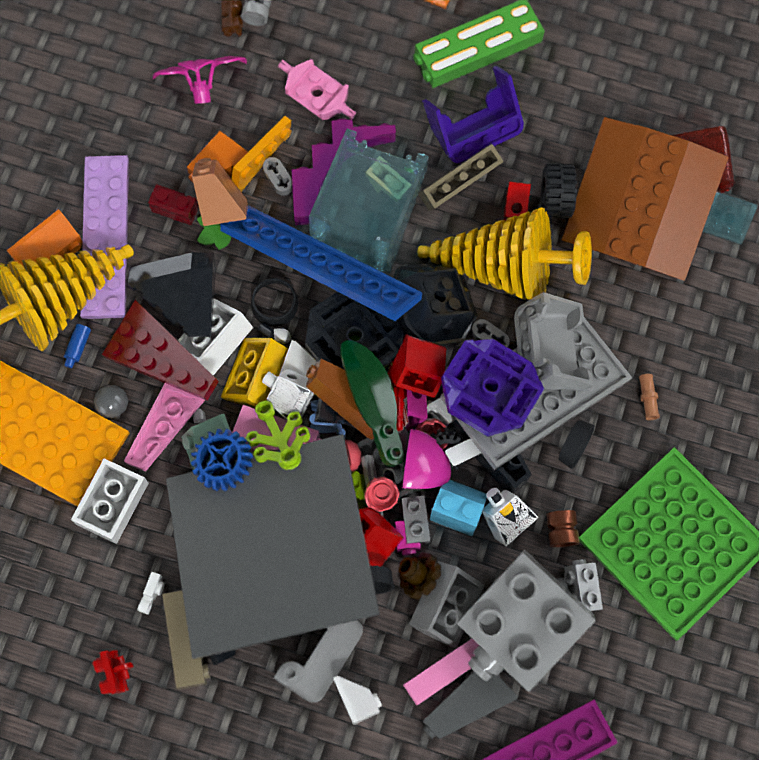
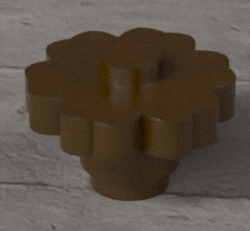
(419, 575)

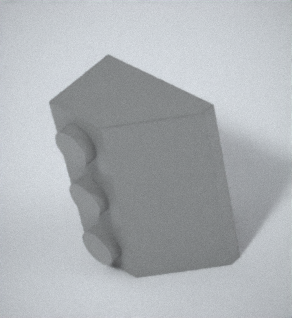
(446, 604)

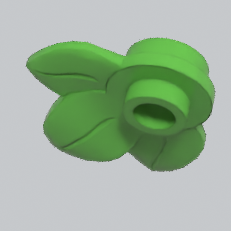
(212, 234)

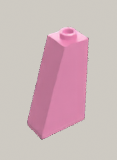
(249, 421)

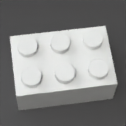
(110, 501)

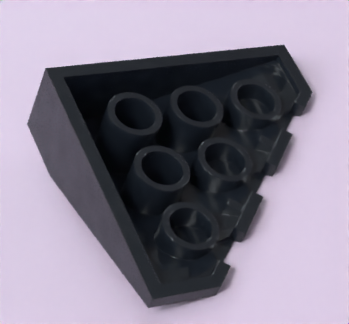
(181, 288)

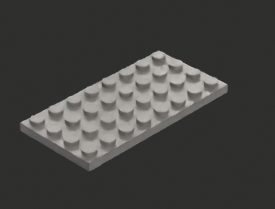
(556, 406)

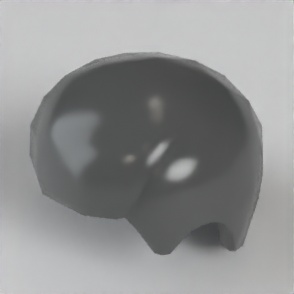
(110, 401)

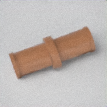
(649, 397)

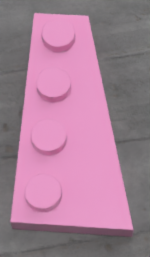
(162, 424)

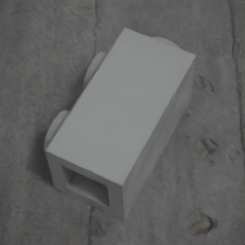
(415, 519)

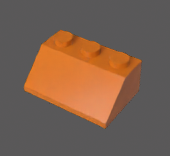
(49, 238)

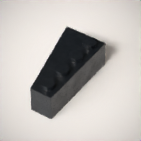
(510, 475)

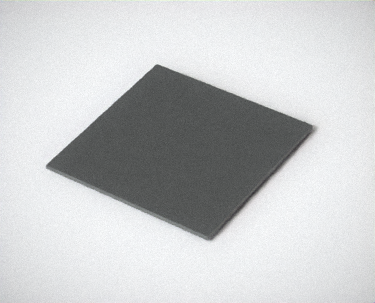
(272, 552)

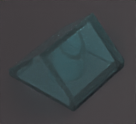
(729, 217)

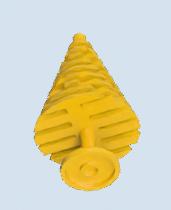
(511, 254)
(53, 289)

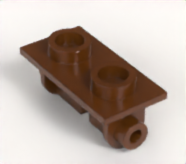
(233, 22)

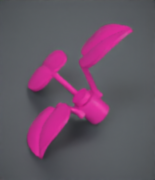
(200, 89)

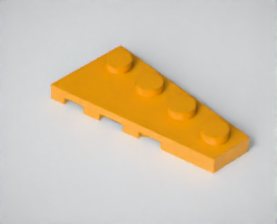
(253, 161)

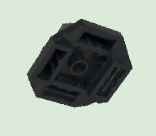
(445, 307)
(342, 317)

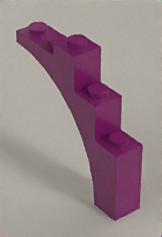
(308, 181)

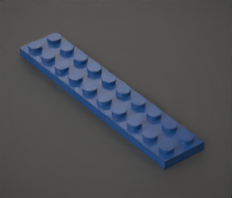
(324, 263)

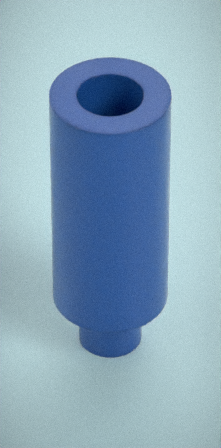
(76, 345)

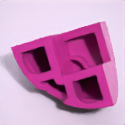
(425, 463)

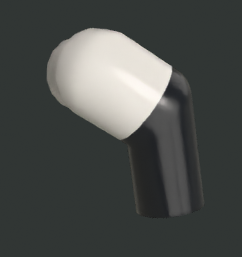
(278, 334)

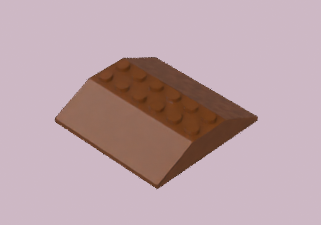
(646, 197)

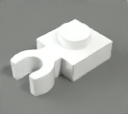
(153, 588)

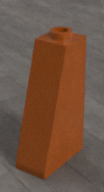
(332, 387)

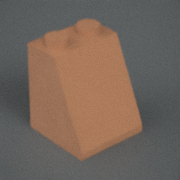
(217, 194)

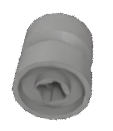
(256, 12)

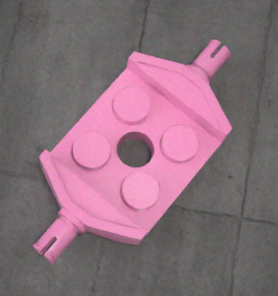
(305, 79)

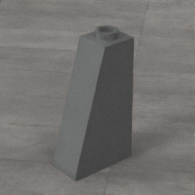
(467, 704)

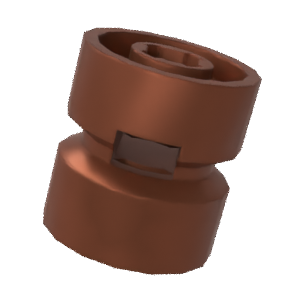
(562, 528)

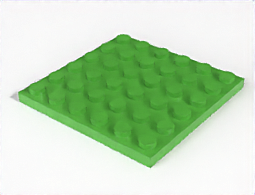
(674, 543)

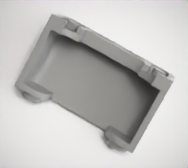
(546, 339)
(323, 665)

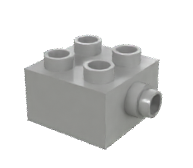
(524, 623)

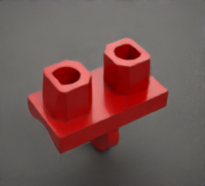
(115, 670)

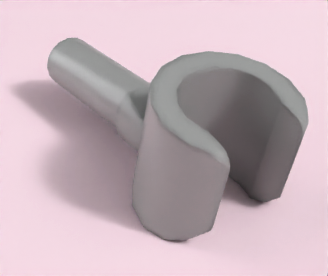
(199, 416)

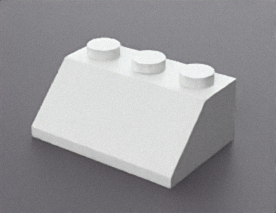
(228, 331)

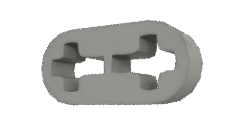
(281, 174)
(491, 330)

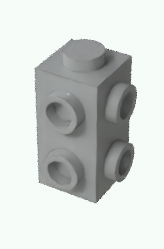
(584, 583)

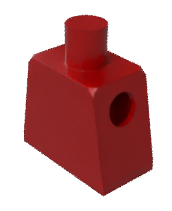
(516, 199)

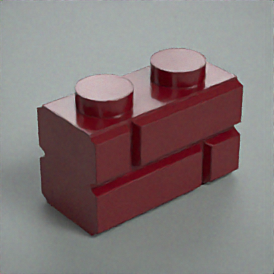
(173, 204)

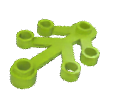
(288, 456)

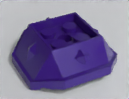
(495, 366)

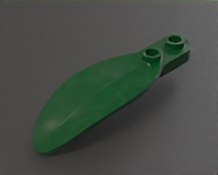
(373, 398)

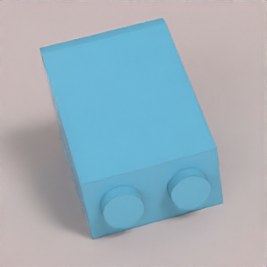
(458, 507)

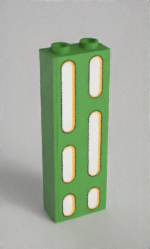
(478, 43)

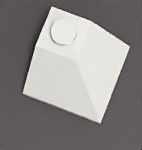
(358, 700)

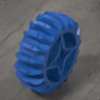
(206, 470)

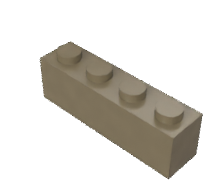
(460, 177)
(187, 671)

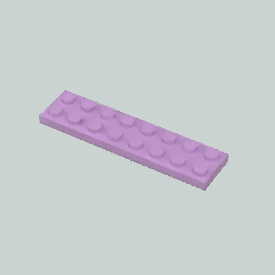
(106, 226)

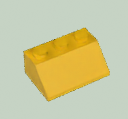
(251, 365)

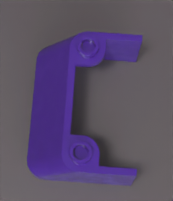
(489, 126)

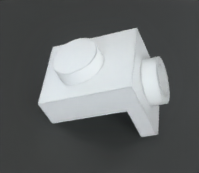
(439, 411)

